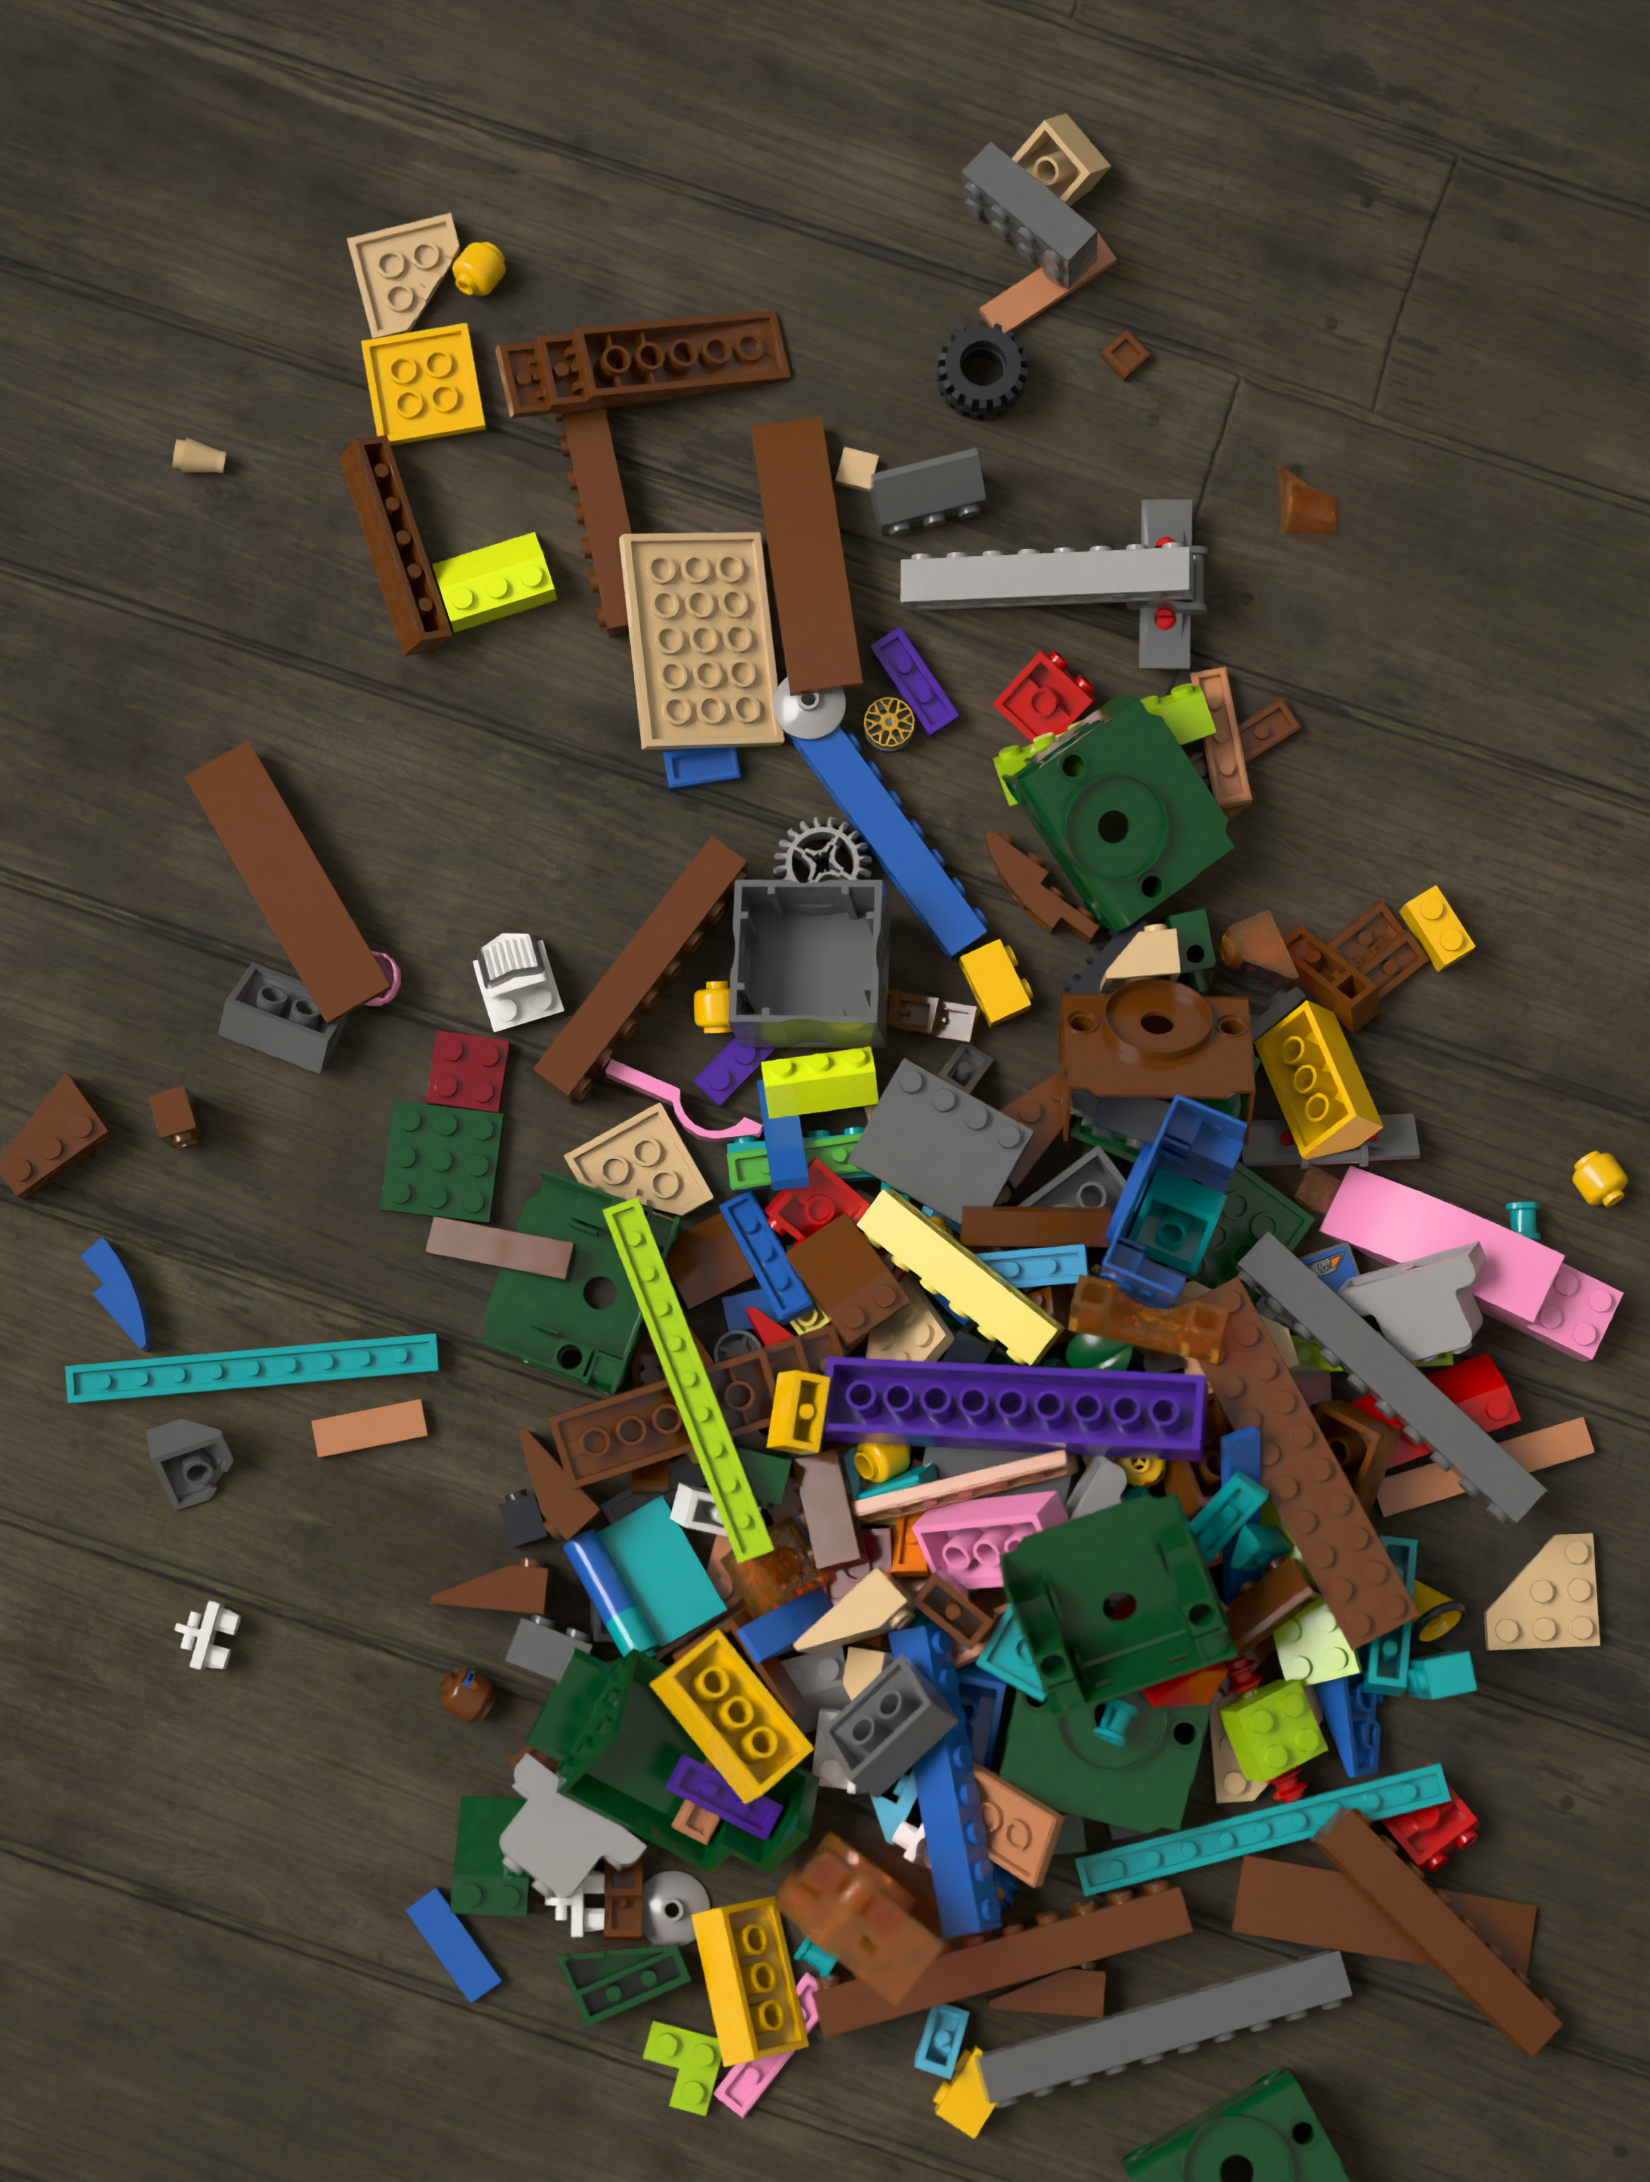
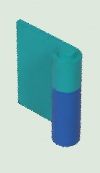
(645, 1579)

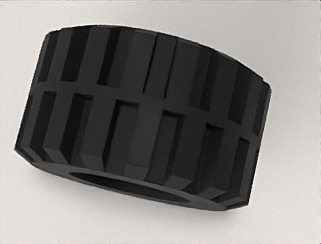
(982, 343)

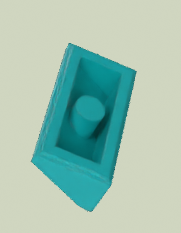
(910, 1478)
(1258, 1547)

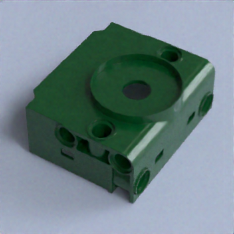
(1129, 765)
(548, 1317)
(1068, 1570)
(1087, 1777)
(1249, 2124)

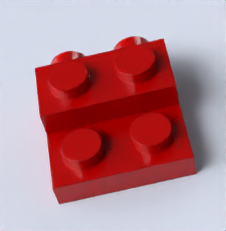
(1046, 697)
(810, 1208)
(1433, 1831)

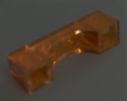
(1187, 1331)

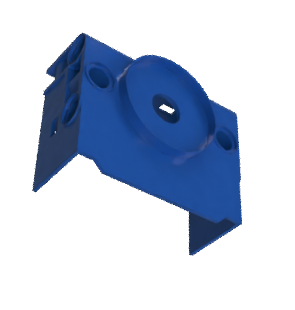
(1191, 1144)

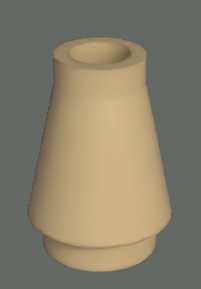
(196, 457)

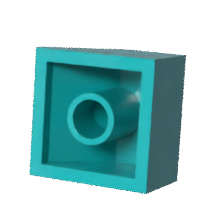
(1177, 1220)

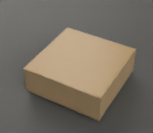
(856, 469)

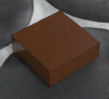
(1125, 355)

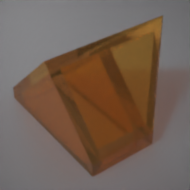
(1303, 506)

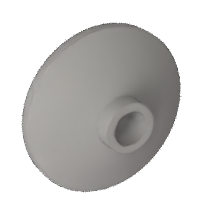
(808, 721)
(678, 1889)

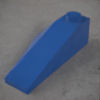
(1352, 1719)

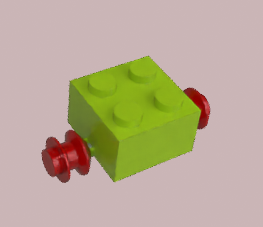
(1270, 1729)

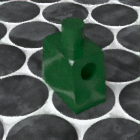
(1193, 931)

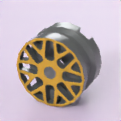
(888, 725)

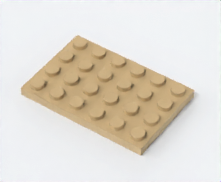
(700, 640)

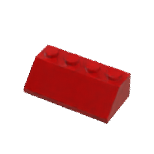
(1473, 1387)

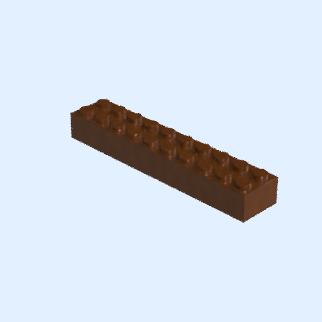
(1305, 1476)
(1012, 1955)

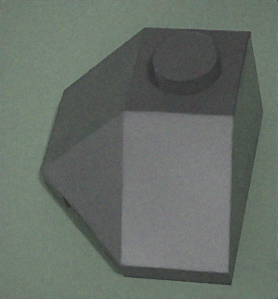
(188, 1460)

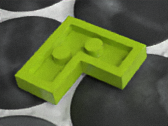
(695, 2056)

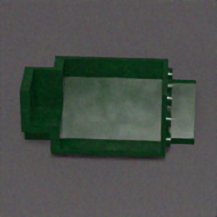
(621, 1749)

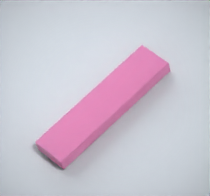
(750, 2079)

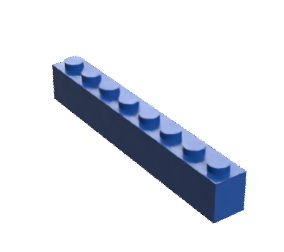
(894, 841)
(951, 1797)

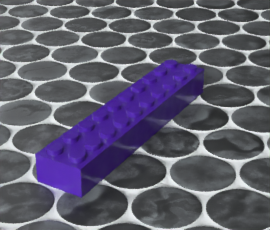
(1016, 1408)

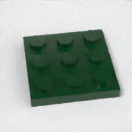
(442, 1162)

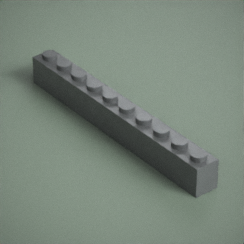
(1390, 1380)
(1162, 2026)

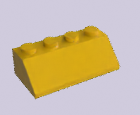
(1318, 1082)
(731, 1717)
(749, 1981)

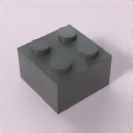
(545, 1649)

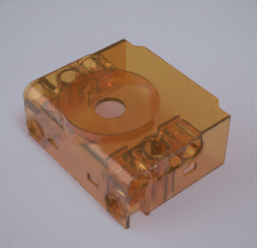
(840, 1898)

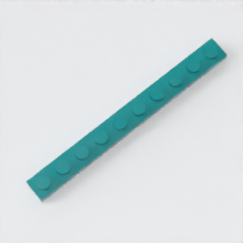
(252, 1368)
(1258, 1829)

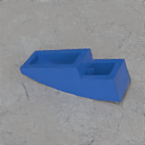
(119, 1292)
(783, 1626)

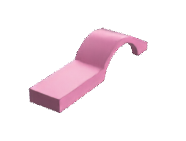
(672, 1096)

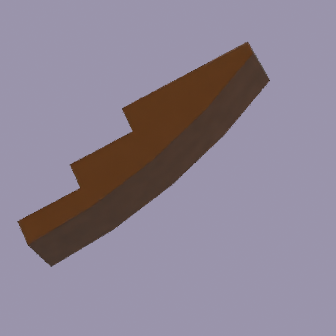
(931, 1017)
(645, 1370)
(624, 1901)

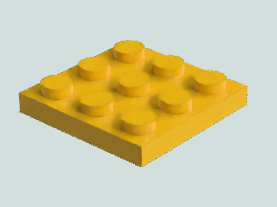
(423, 384)

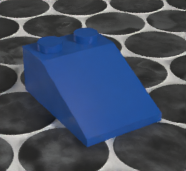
(982, 1703)

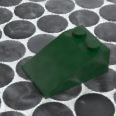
(479, 1877)

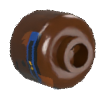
(467, 1695)

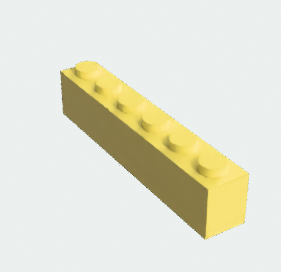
(960, 1276)

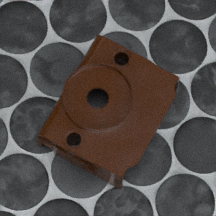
(1155, 1044)

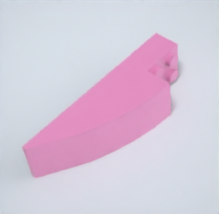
(1520, 1281)

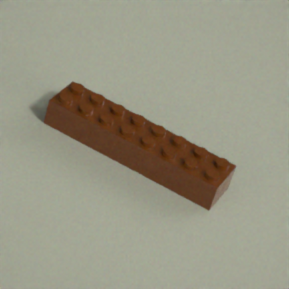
(641, 972)

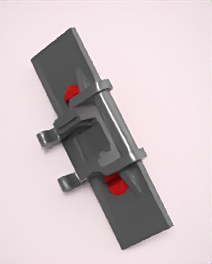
(1166, 623)
(1274, 1144)

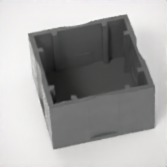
(810, 964)

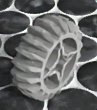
(809, 856)

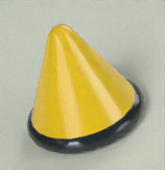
(1437, 1613)

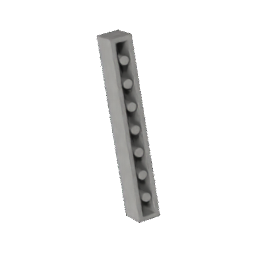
(1047, 577)

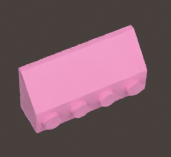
(972, 1533)

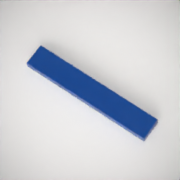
(1241, 1453)

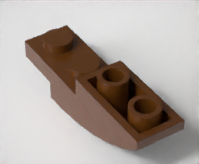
(1024, 881)

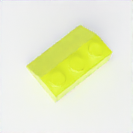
(494, 582)
(820, 1082)

